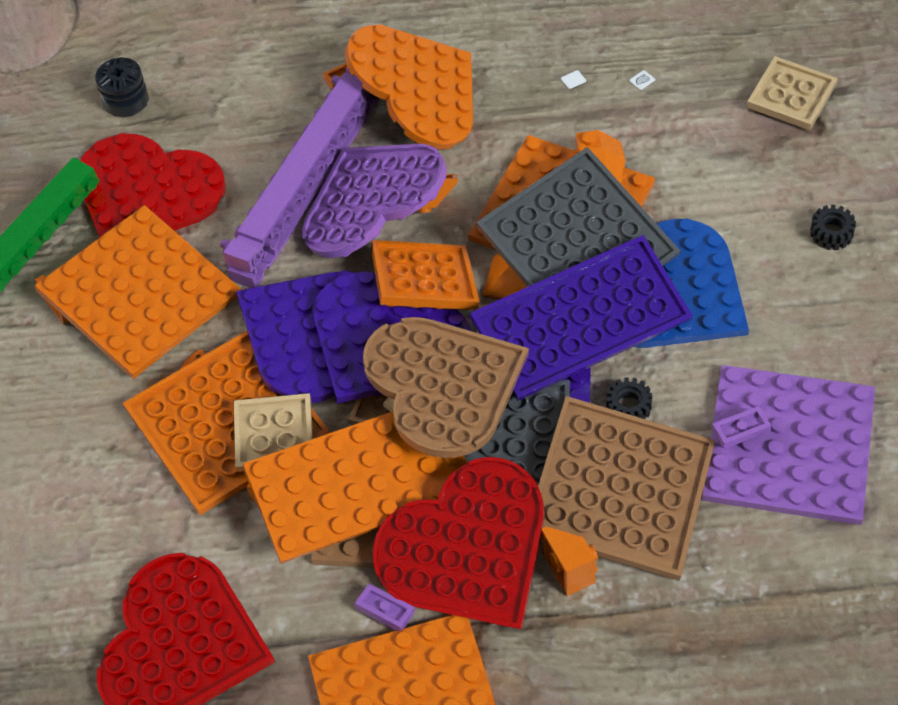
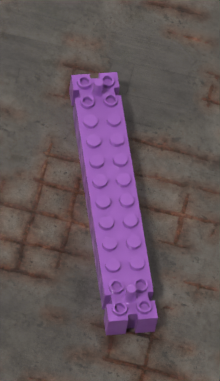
(297, 181)

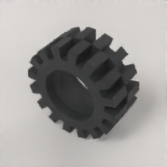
(829, 237)
(630, 389)

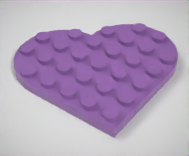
(368, 190)

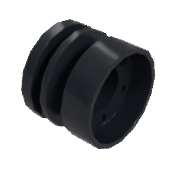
(122, 87)

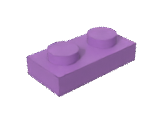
(741, 427)
(384, 608)

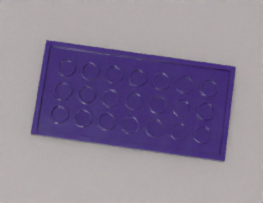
(585, 314)

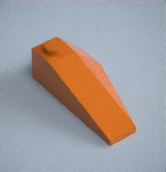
(605, 148)

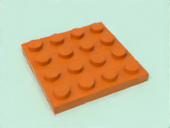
(424, 275)

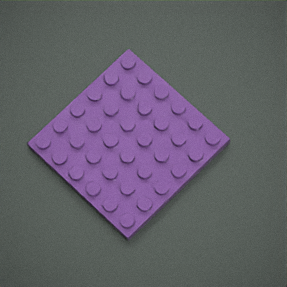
(810, 458)

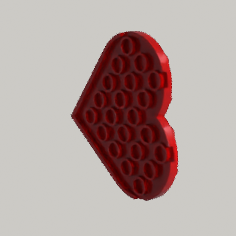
(136, 172)
(468, 547)
(181, 637)

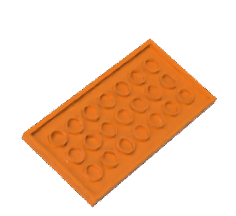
(341, 485)

